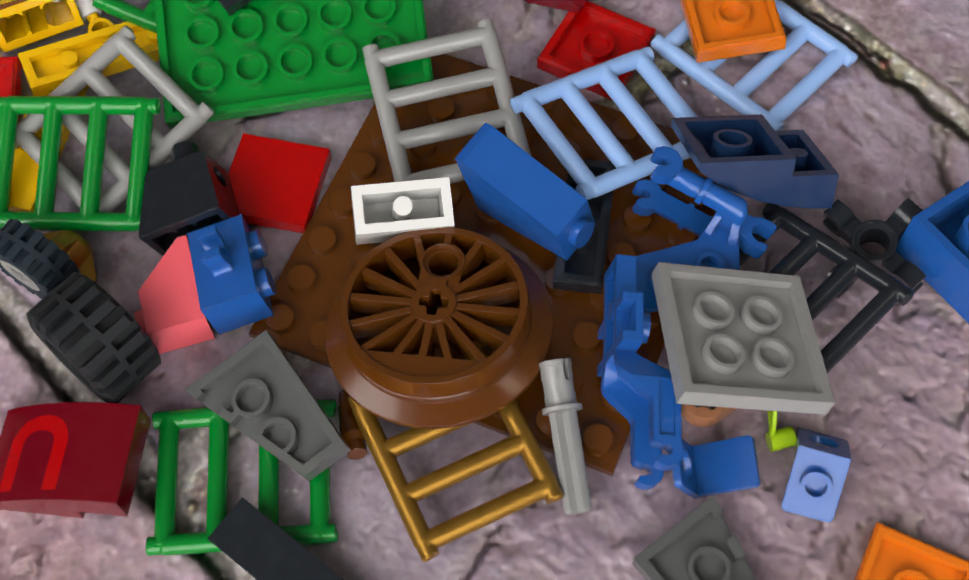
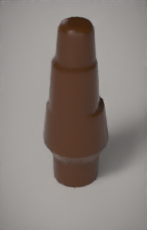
(349, 429)

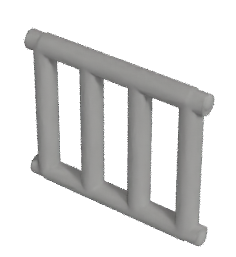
(90, 74)
(387, 100)

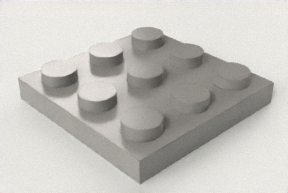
(740, 339)

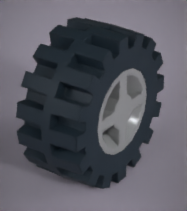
(33, 258)

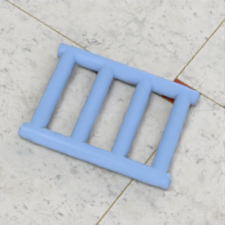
(606, 75)
(737, 95)

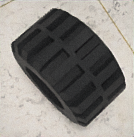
(94, 337)

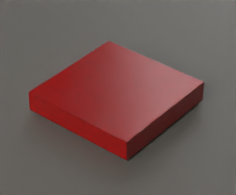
(590, 39)
(278, 181)

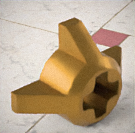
(77, 249)

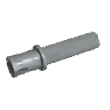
(562, 412)

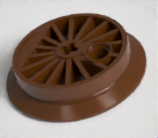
(425, 388)

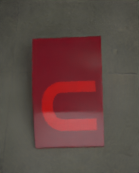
(71, 458)

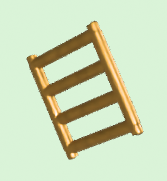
(406, 494)

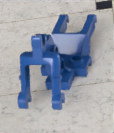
(630, 382)

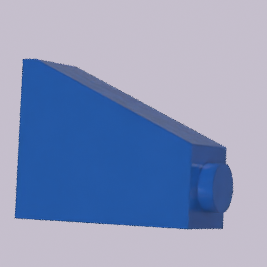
(524, 193)

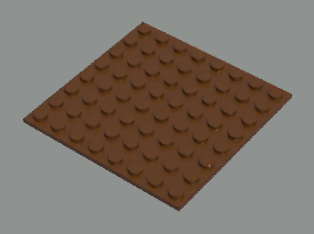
(330, 252)

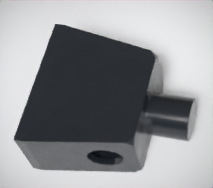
(184, 197)

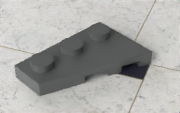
(272, 406)

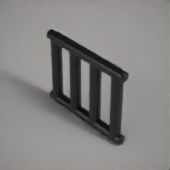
(850, 266)

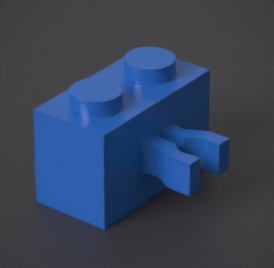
(231, 274)

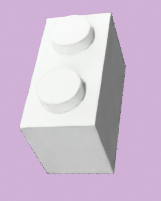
(400, 207)

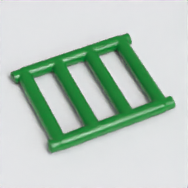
(98, 110)
(168, 543)

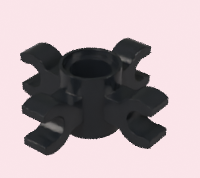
(846, 225)

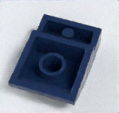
(758, 161)

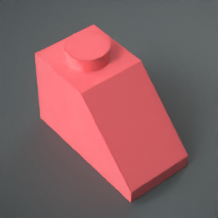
(171, 302)

